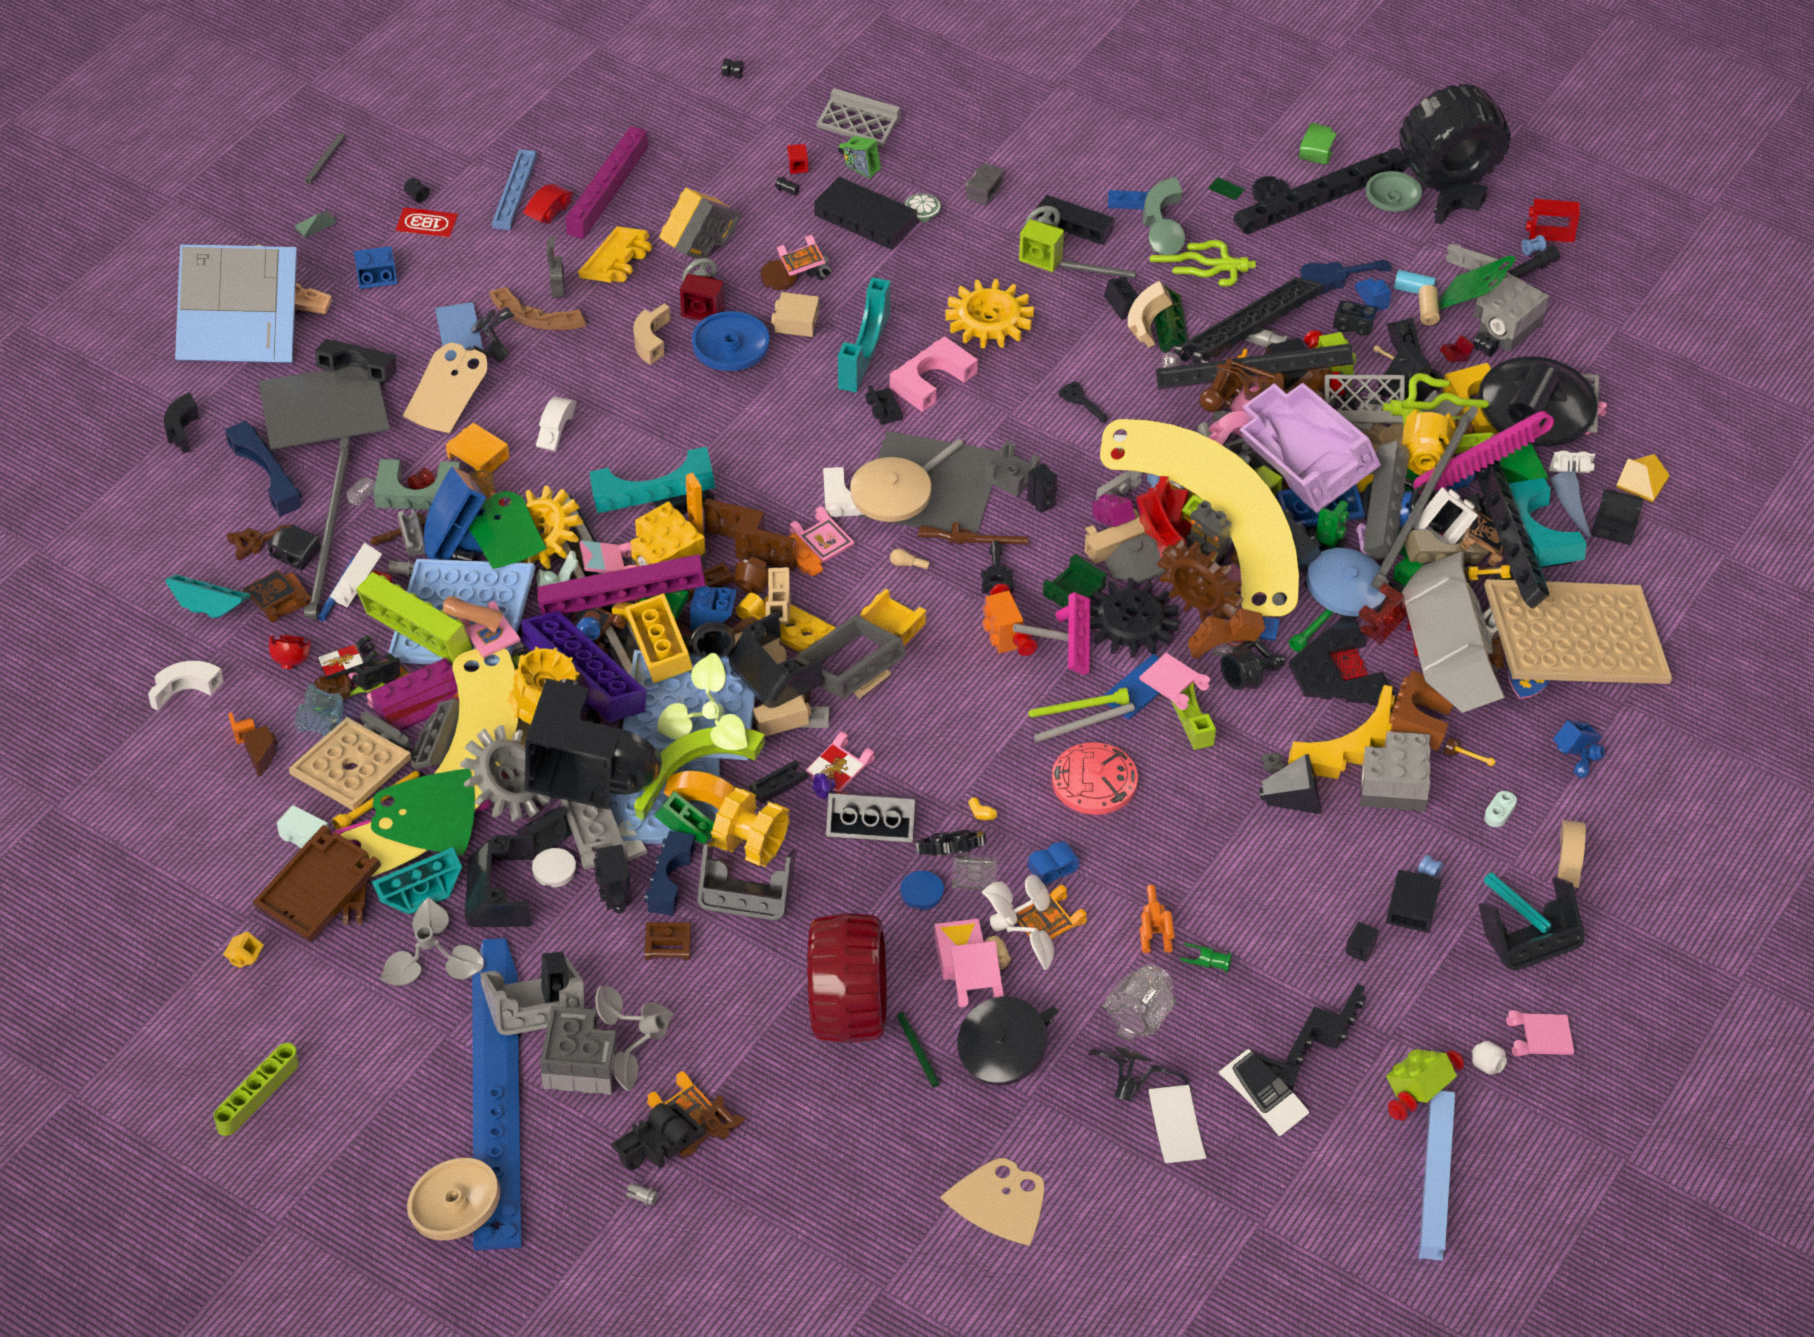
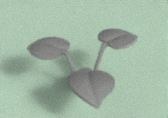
(430, 920)
(652, 1023)

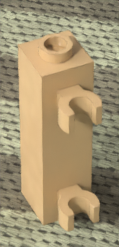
(1102, 544)

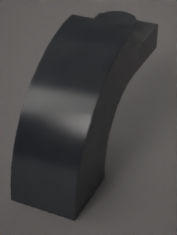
(1457, 197)
(177, 417)

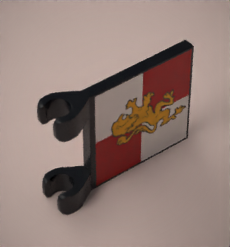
(347, 658)

